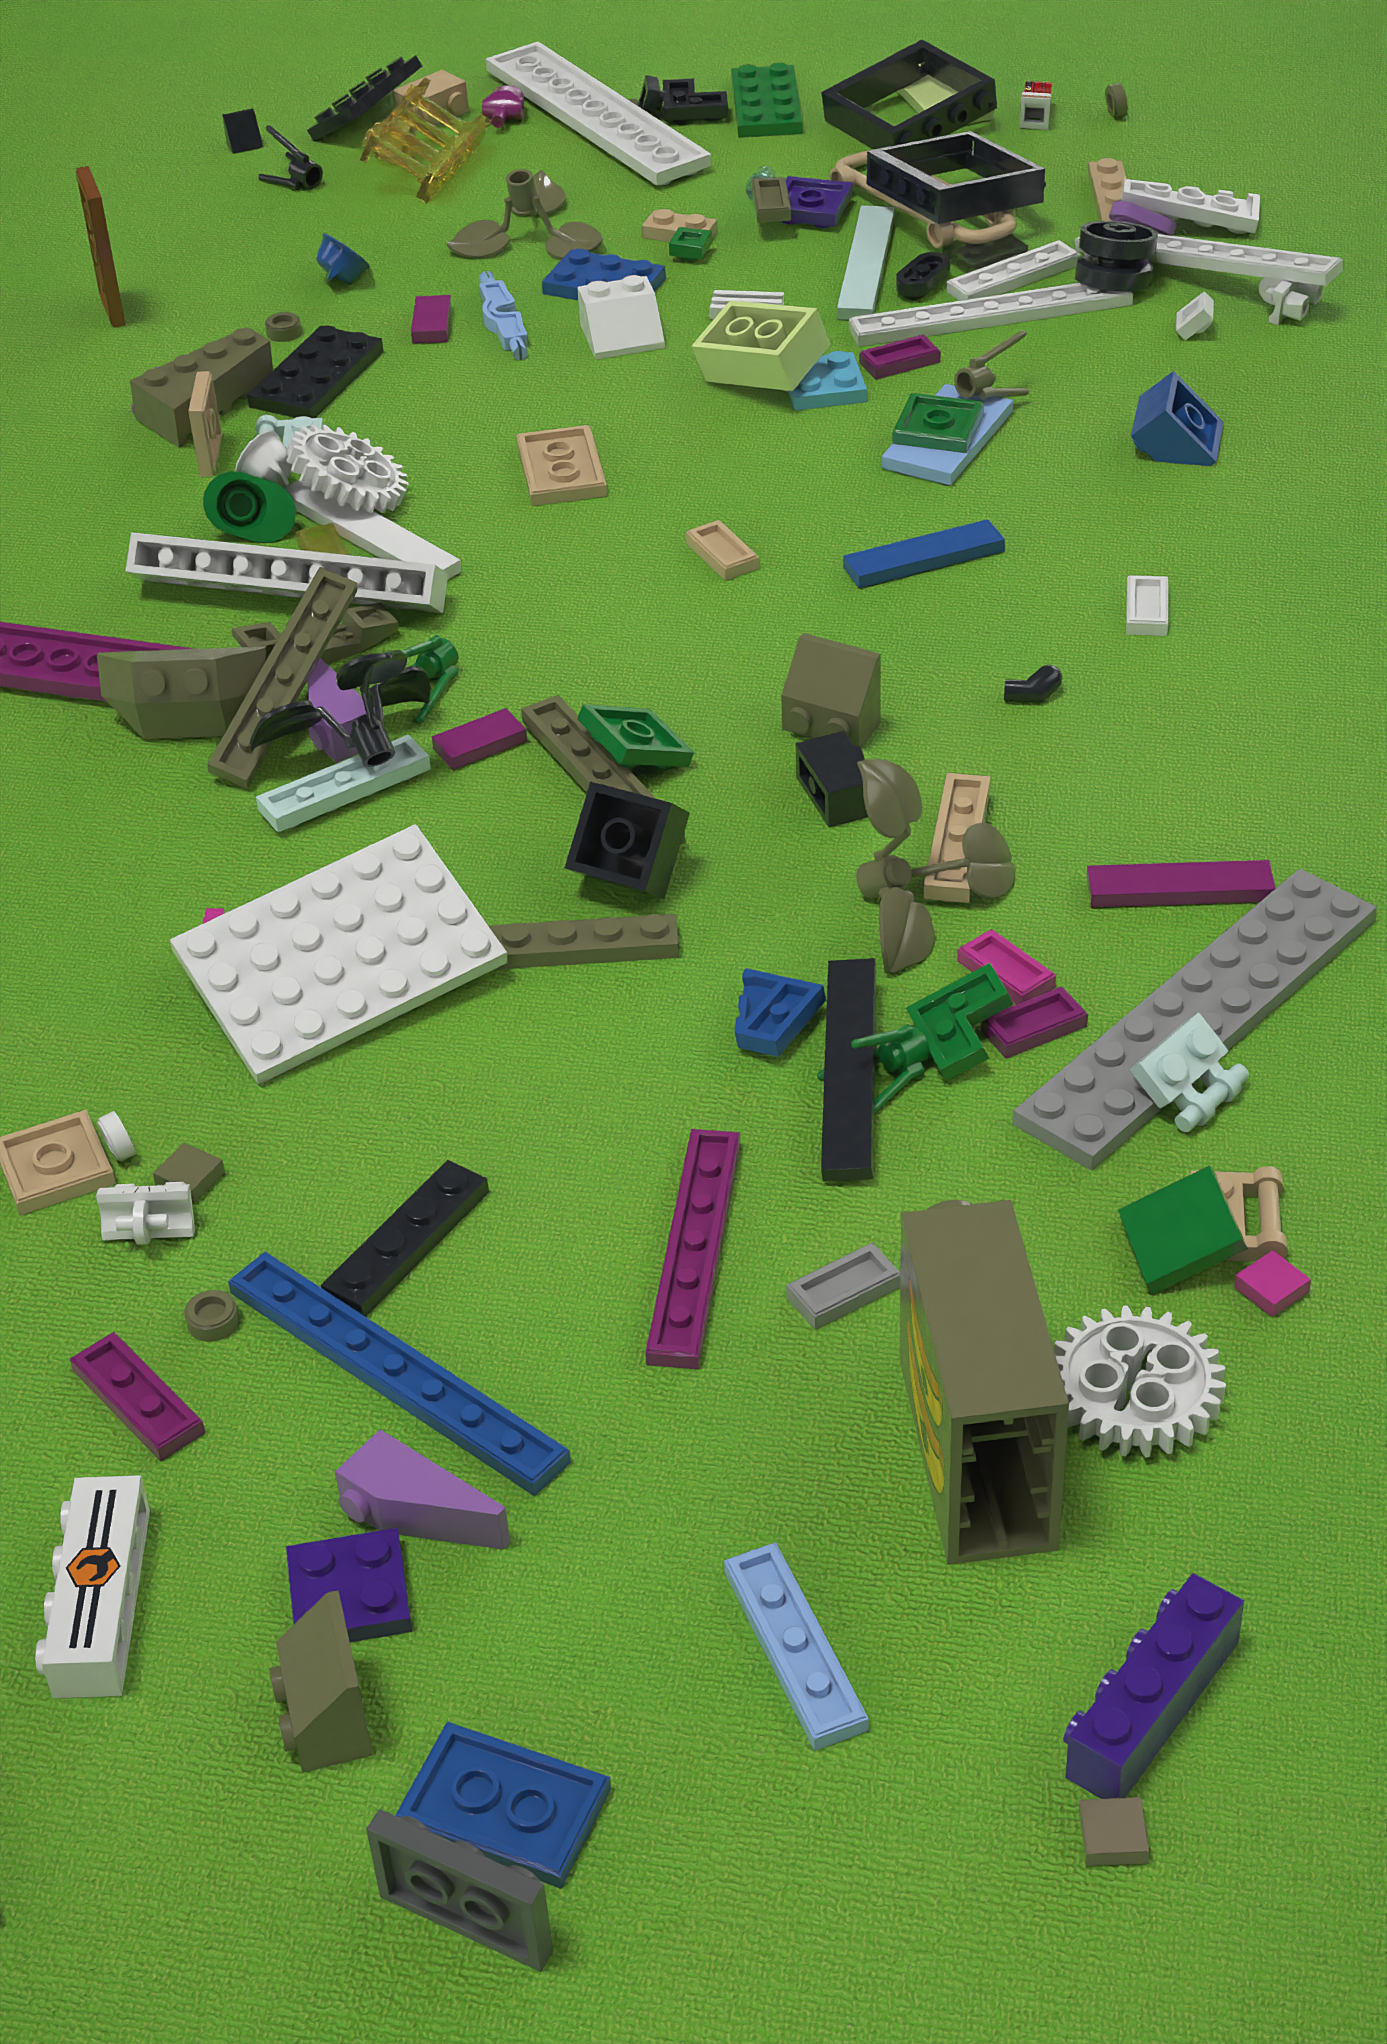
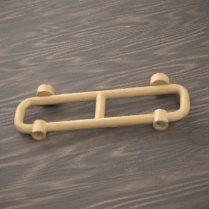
(939, 235)

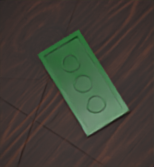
(766, 100)

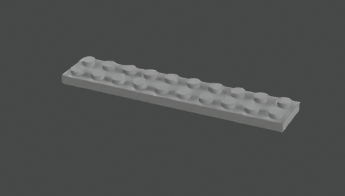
(1232, 985)

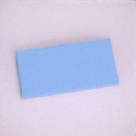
(945, 465)

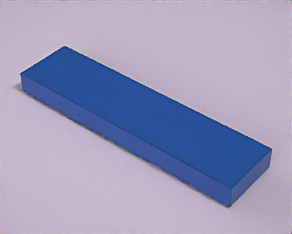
(923, 553)

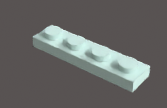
(340, 785)

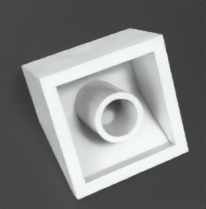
(620, 317)

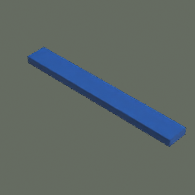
(401, 1373)

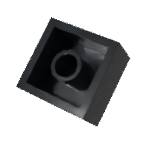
(627, 839)

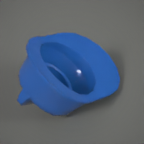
(340, 260)

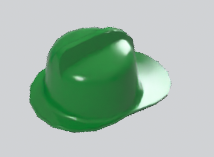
(249, 507)

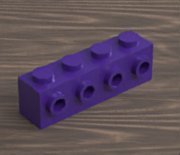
(1153, 1688)

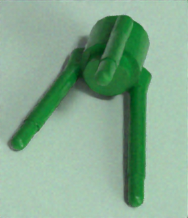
(438, 660)
(900, 1051)

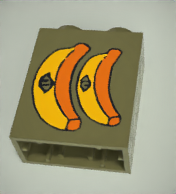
(981, 1381)

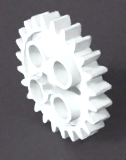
(347, 468)
(1166, 1401)

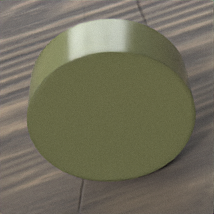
(1116, 100)
(283, 327)
(211, 1315)

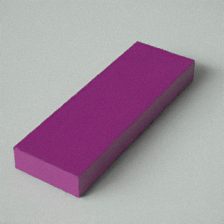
(137, 1396)

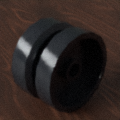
(1116, 255)

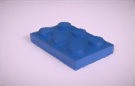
(582, 268)

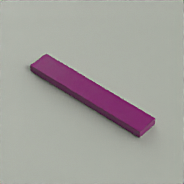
(693, 1250)

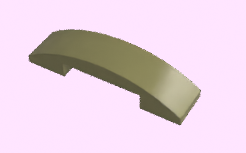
(359, 631)

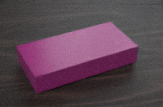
(1018, 971)

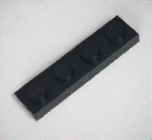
(406, 1237)

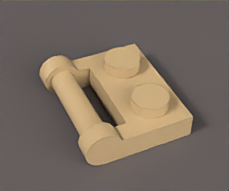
(1265, 1185)

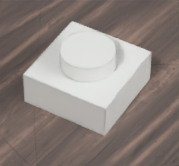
(1195, 316)

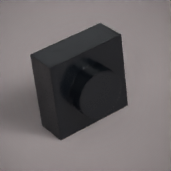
(651, 95)

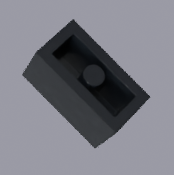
(832, 777)

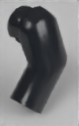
(1036, 687)

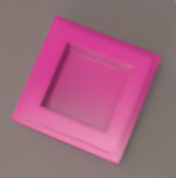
(1272, 1283)

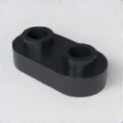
(922, 275)

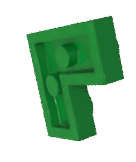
(951, 1013)

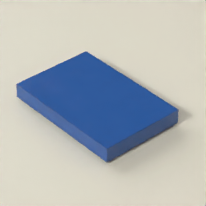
(507, 1801)

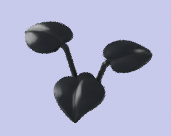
(369, 731)

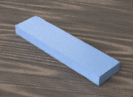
(796, 1647)

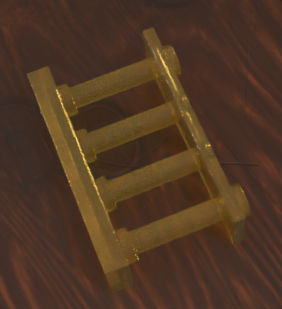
(444, 162)

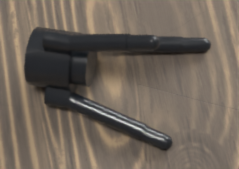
(302, 170)

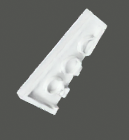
(1191, 203)

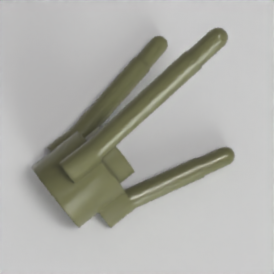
(978, 378)

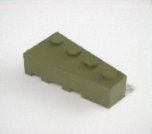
(165, 393)

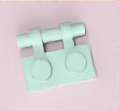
(1179, 1061)

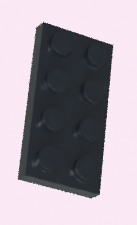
(363, 96)
(315, 372)

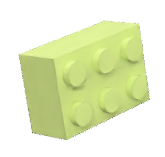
(761, 345)

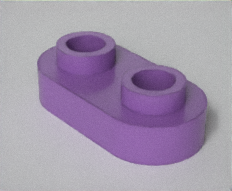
(1133, 213)

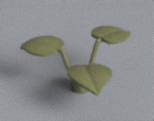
(526, 197)
(905, 925)

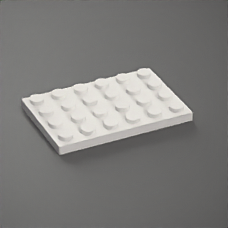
(337, 953)

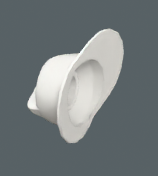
(266, 459)

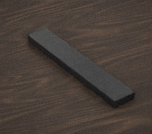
(849, 1071)

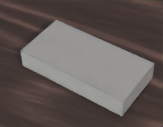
(843, 1286)

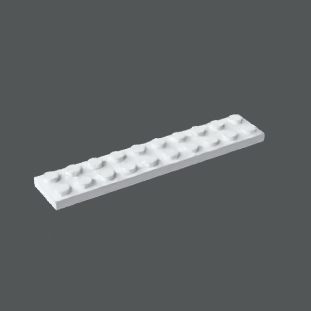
(599, 113)

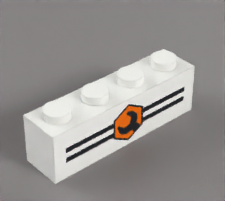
(94, 1587)

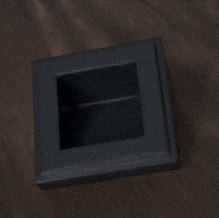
(242, 131)

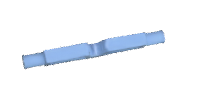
(501, 315)

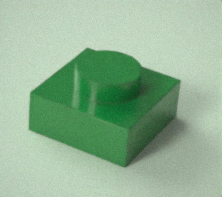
(690, 243)

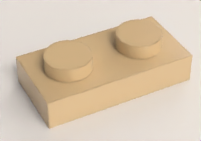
(664, 223)

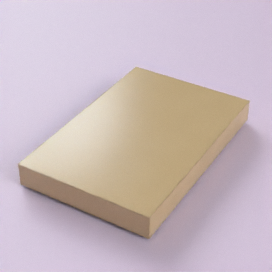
(561, 465)

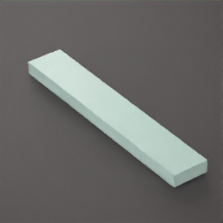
(866, 262)

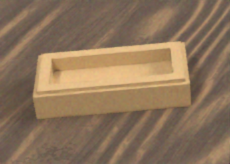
(722, 550)

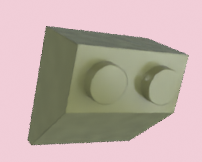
(832, 690)
(321, 1689)

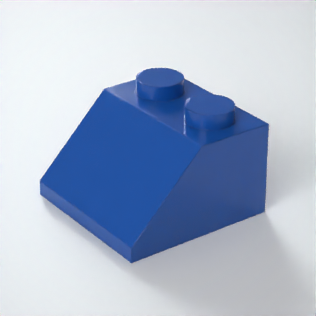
(1176, 424)

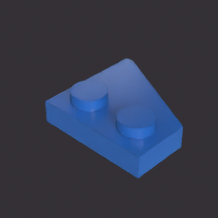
(774, 1010)

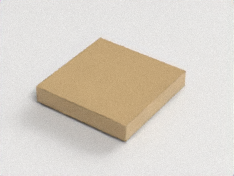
(205, 423)
(54, 1162)

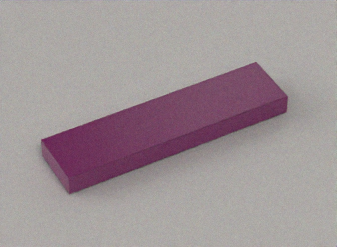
(1179, 883)

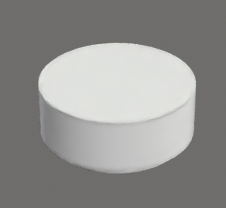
(116, 1136)

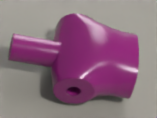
(504, 104)

